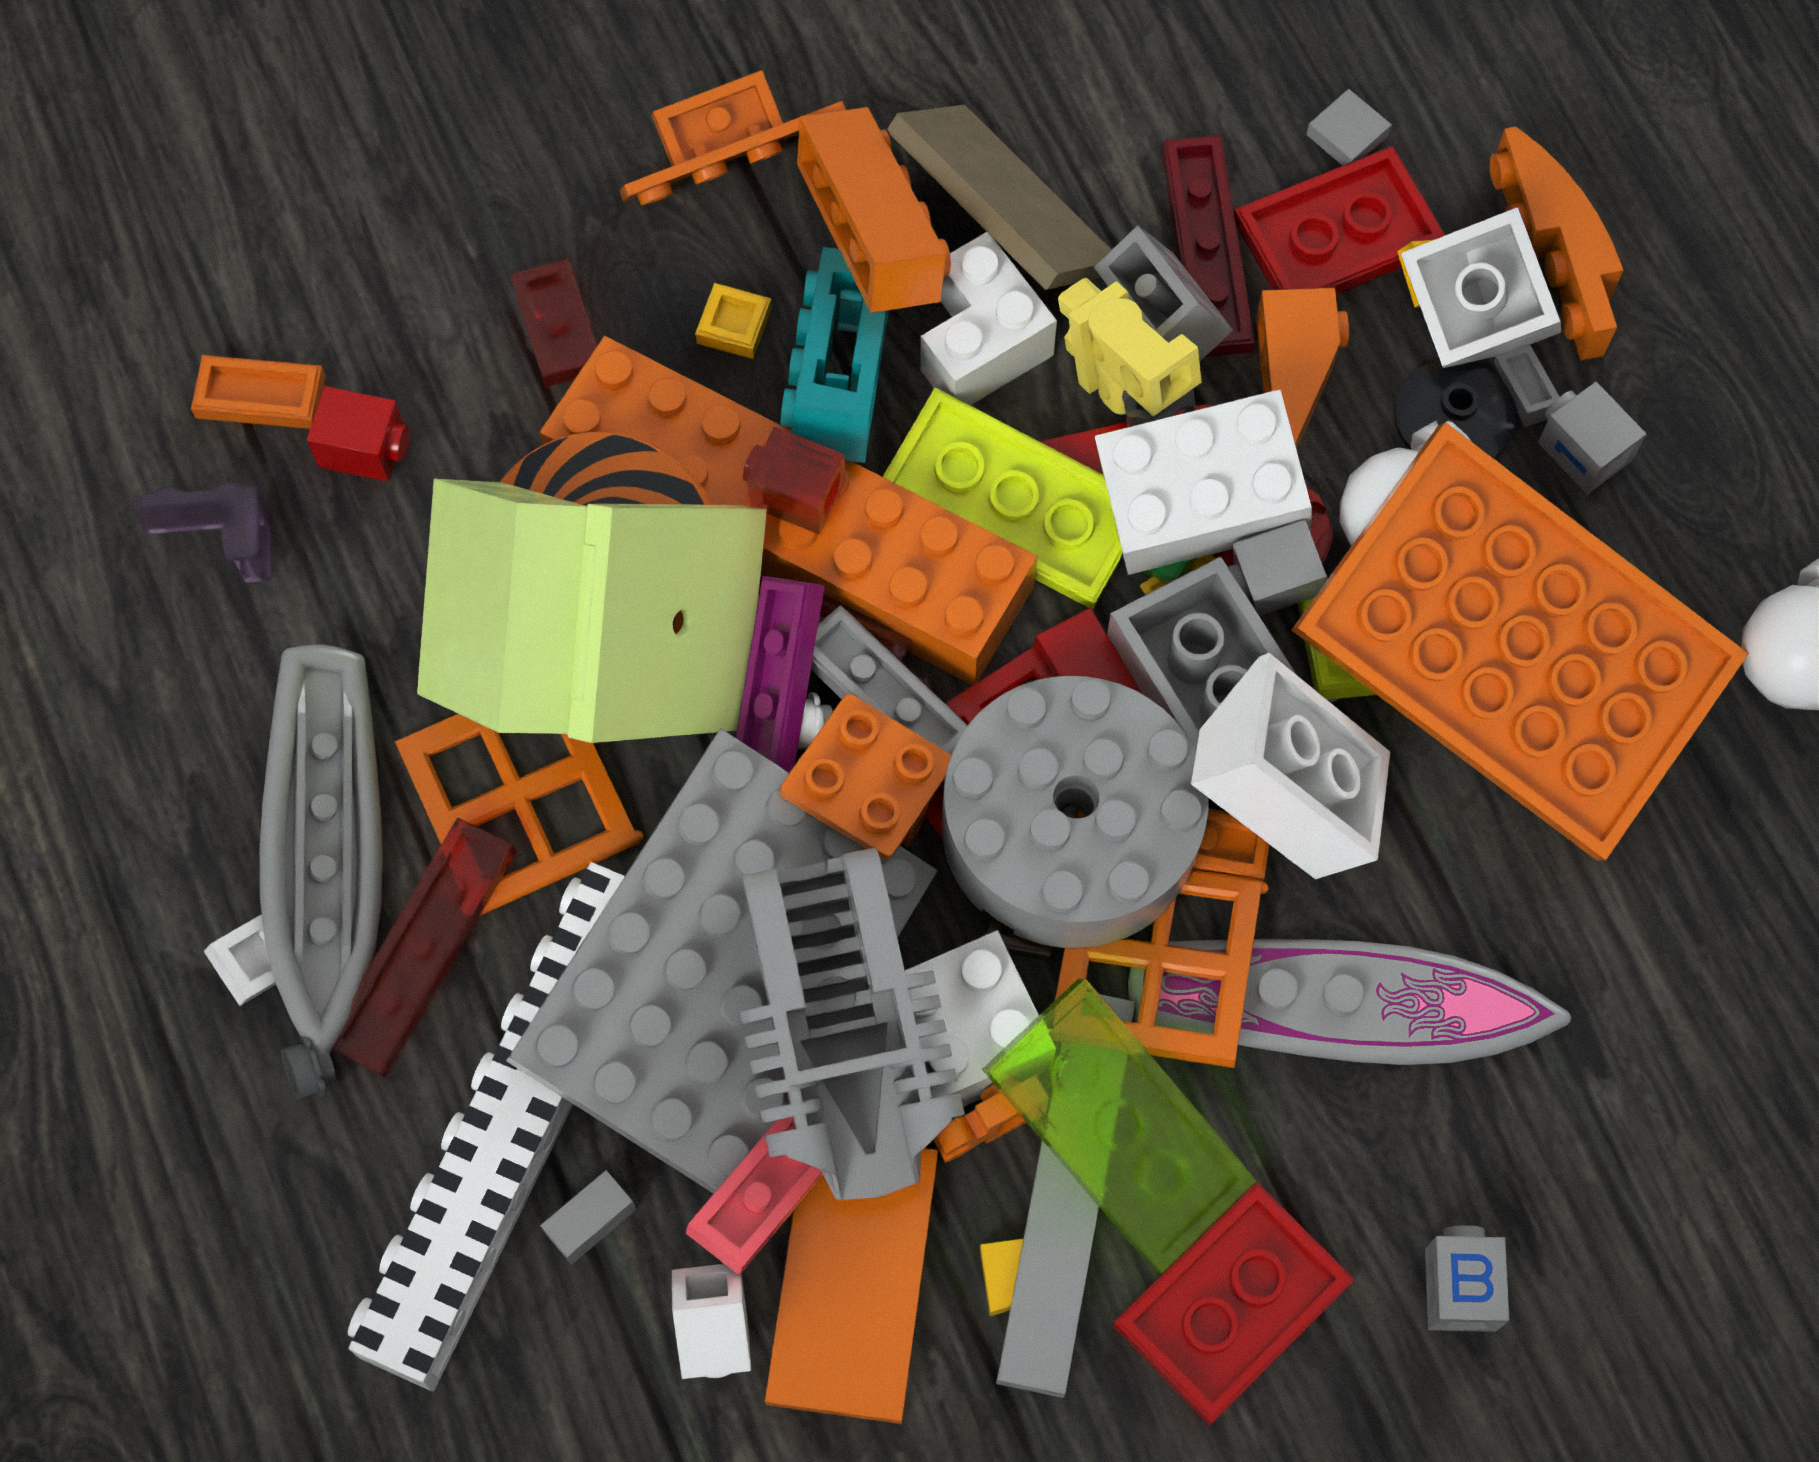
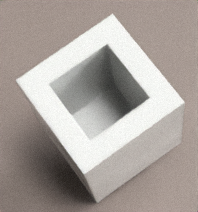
(710, 1321)

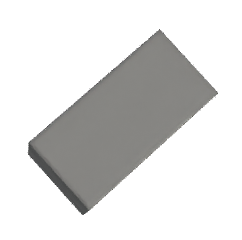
(588, 1217)

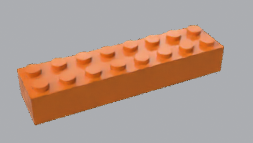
(881, 546)

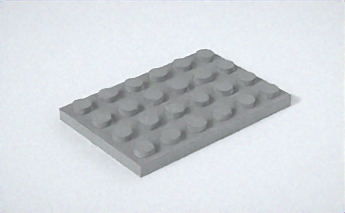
(653, 996)

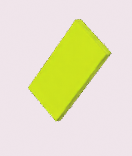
(1014, 491)

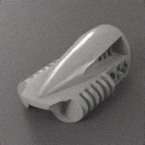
(844, 1027)

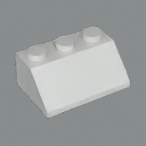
(1294, 770)

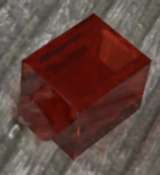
(795, 479)

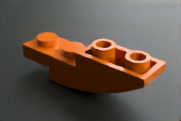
(1565, 233)

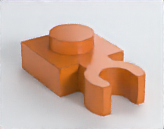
(986, 1123)

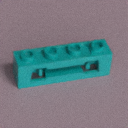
(821, 404)

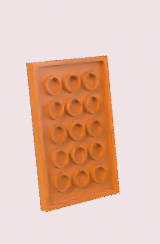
(1520, 642)

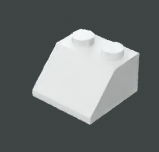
(1482, 290)

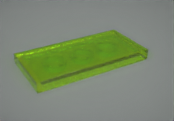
(1119, 1125)

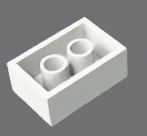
(1203, 480)

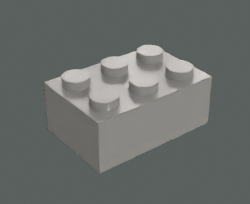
(1191, 643)

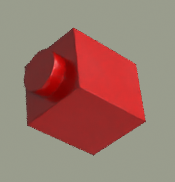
(358, 434)

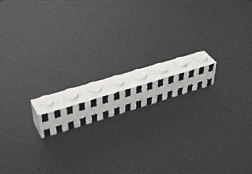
(481, 1182)

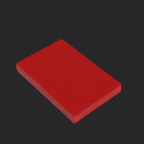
(1338, 225)
(1233, 1303)

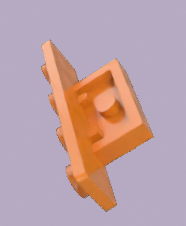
(713, 130)

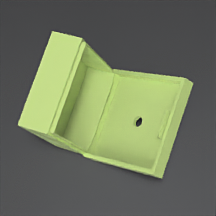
(568, 612)

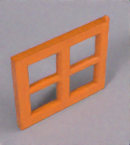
(517, 795)
(1160, 957)

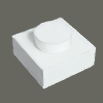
(243, 961)

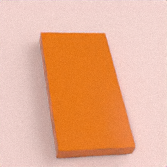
(851, 1301)

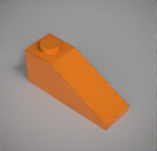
(1298, 348)

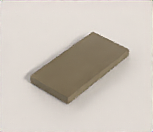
(1001, 194)

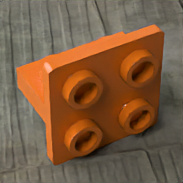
(867, 777)

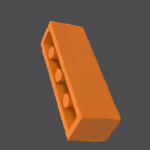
(872, 210)

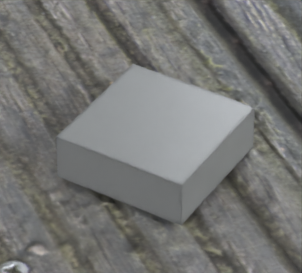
(1348, 129)

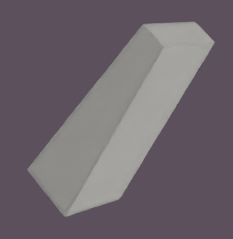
(1527, 383)

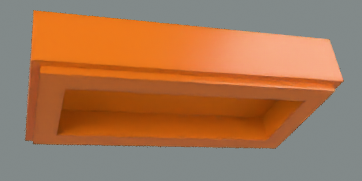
(257, 391)

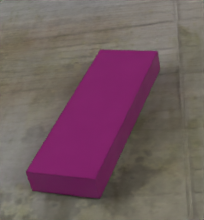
(779, 668)

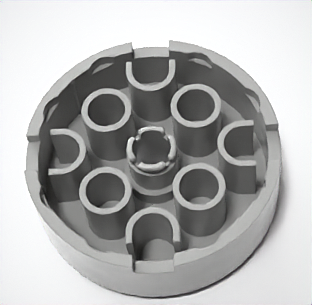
(1086, 748)

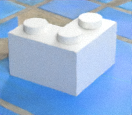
(994, 328)

